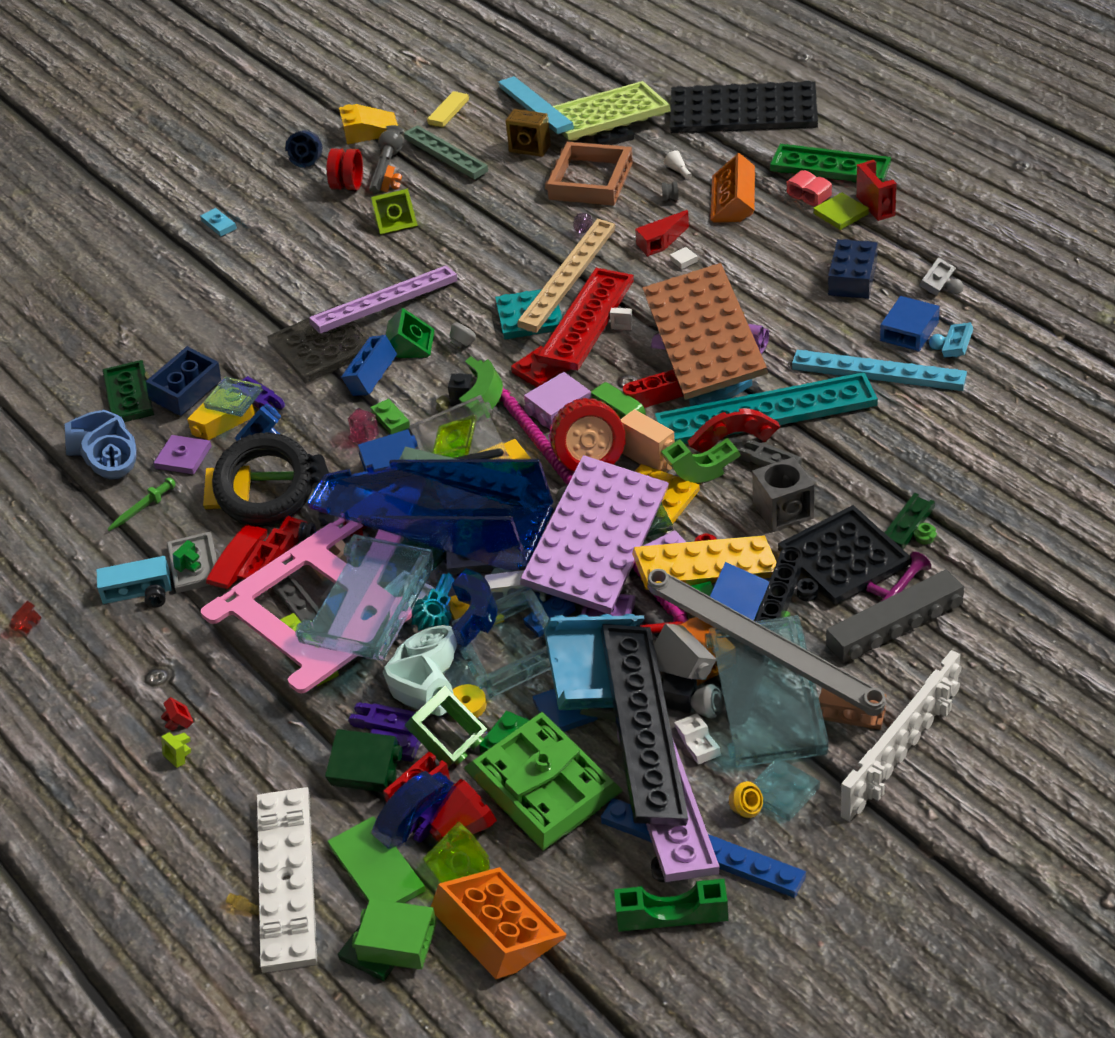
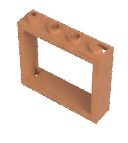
(586, 192)

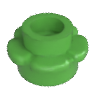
(925, 533)

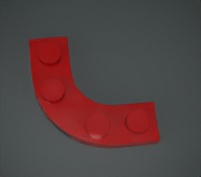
(723, 424)

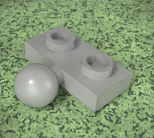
(939, 276)

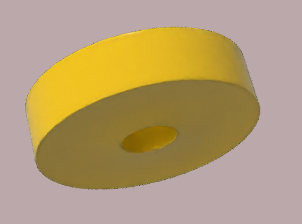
(474, 696)

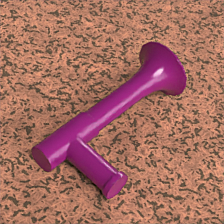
(918, 563)

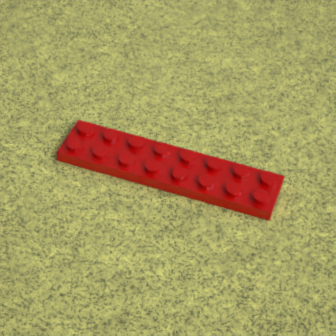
(585, 319)

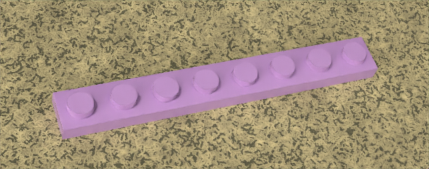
(382, 299)

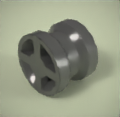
(670, 191)

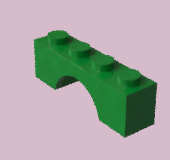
(701, 904)

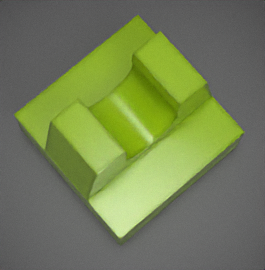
(175, 748)

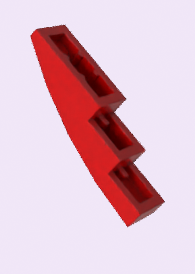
(276, 544)
(235, 556)

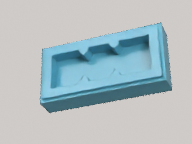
(218, 222)

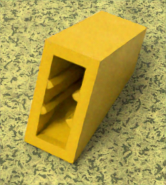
(211, 423)

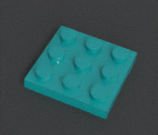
(512, 307)

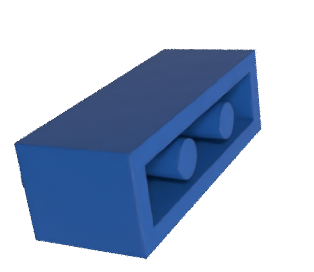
(369, 365)

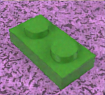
(390, 416)

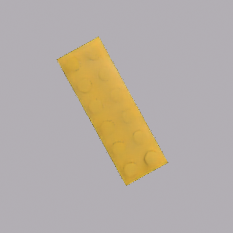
(703, 560)

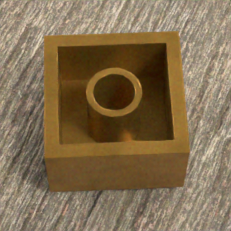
(528, 132)

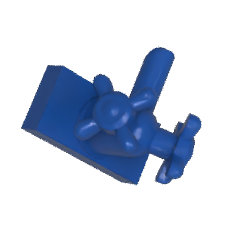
(261, 422)

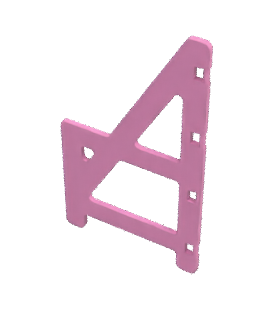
(314, 662)

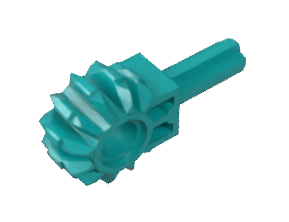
(434, 608)

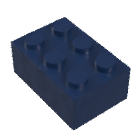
(852, 268)
(183, 380)

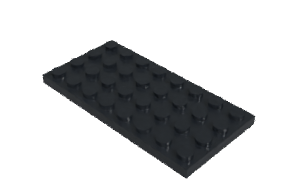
(743, 107)

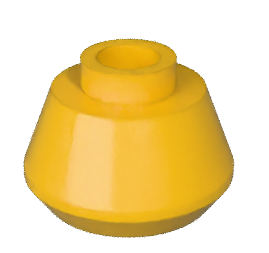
(746, 800)

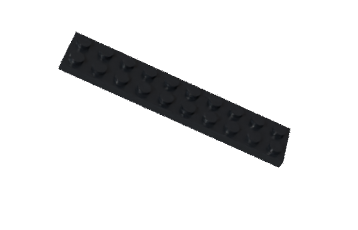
(643, 726)

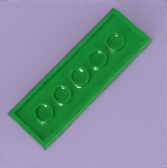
(825, 162)

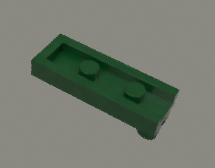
(909, 519)

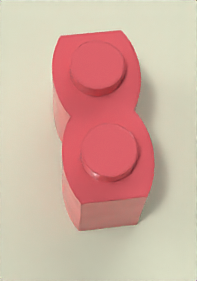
(809, 188)

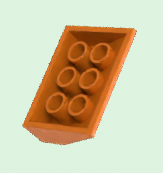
(495, 921)

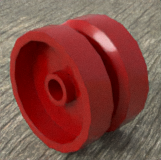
(344, 169)

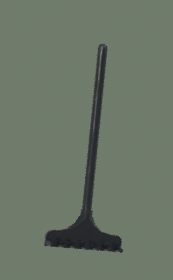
(319, 468)

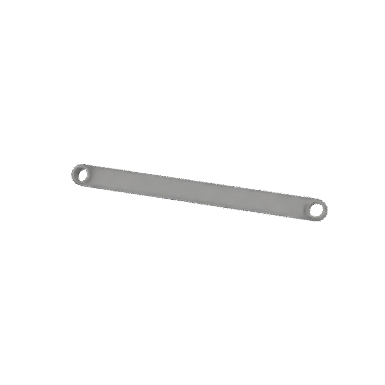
(767, 642)

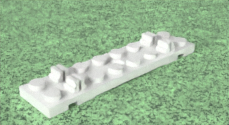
(903, 733)
(288, 904)

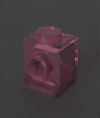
(362, 426)

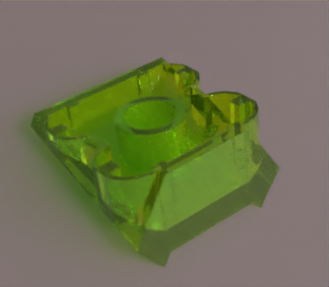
(457, 855)

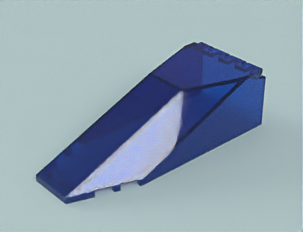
(458, 506)

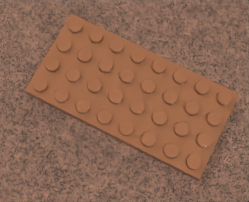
(704, 331)

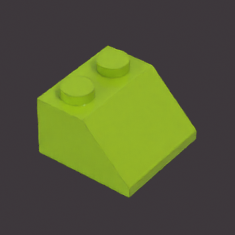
(393, 211)

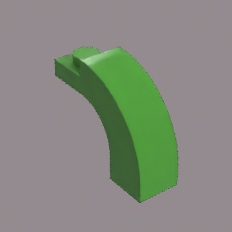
(488, 382)
(701, 466)

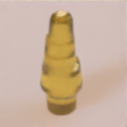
(241, 903)

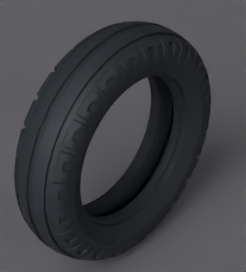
(248, 449)

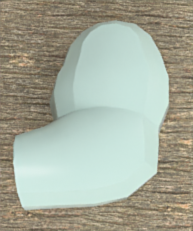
(419, 667)

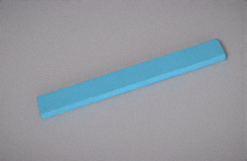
(535, 103)

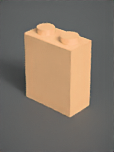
(646, 440)

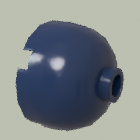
(303, 148)

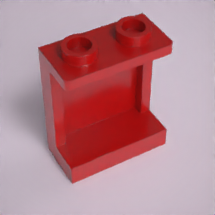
(874, 194)

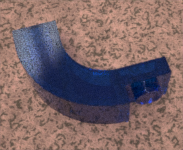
(483, 610)
(406, 805)

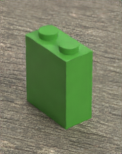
(395, 933)

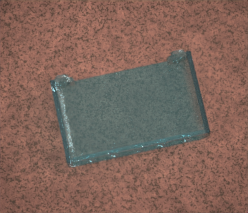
(369, 598)
(767, 704)

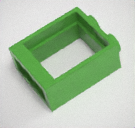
(459, 713)

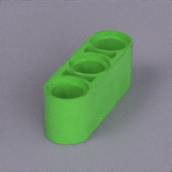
(616, 399)

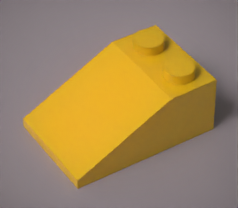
(364, 123)

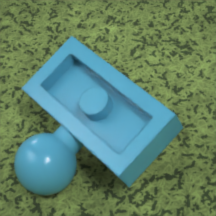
(955, 342)

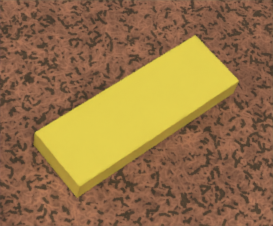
(448, 109)

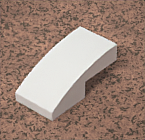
(697, 738)

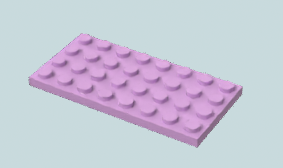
(593, 534)

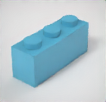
(132, 579)

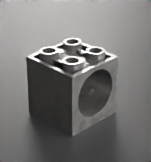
(783, 494)

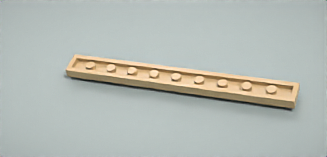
(566, 276)

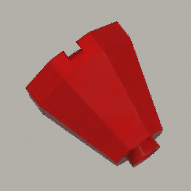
(463, 806)

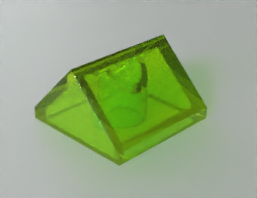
(455, 437)

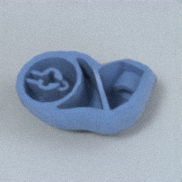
(102, 443)

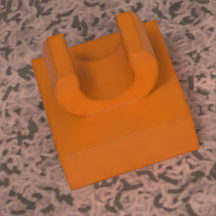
(390, 178)

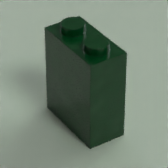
(363, 760)

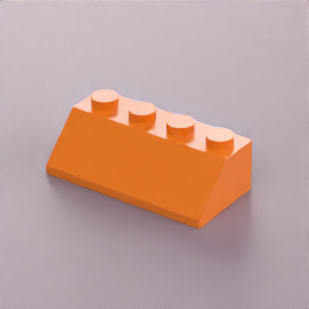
(733, 191)

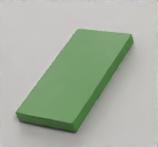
(373, 867)

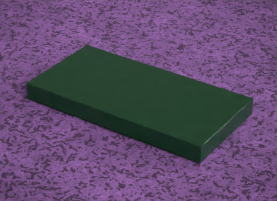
(128, 391)

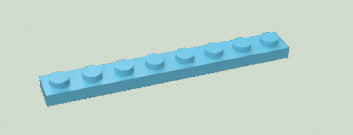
(880, 370)

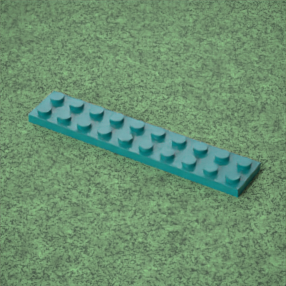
(782, 404)

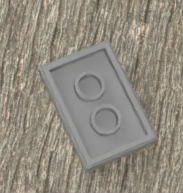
(205, 549)

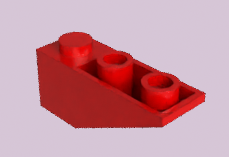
(661, 233)

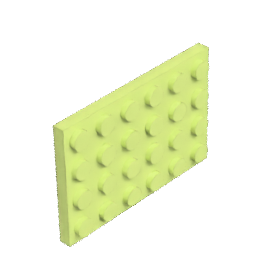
(612, 109)

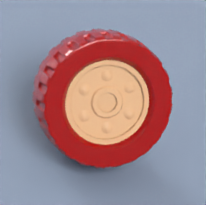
(589, 430)

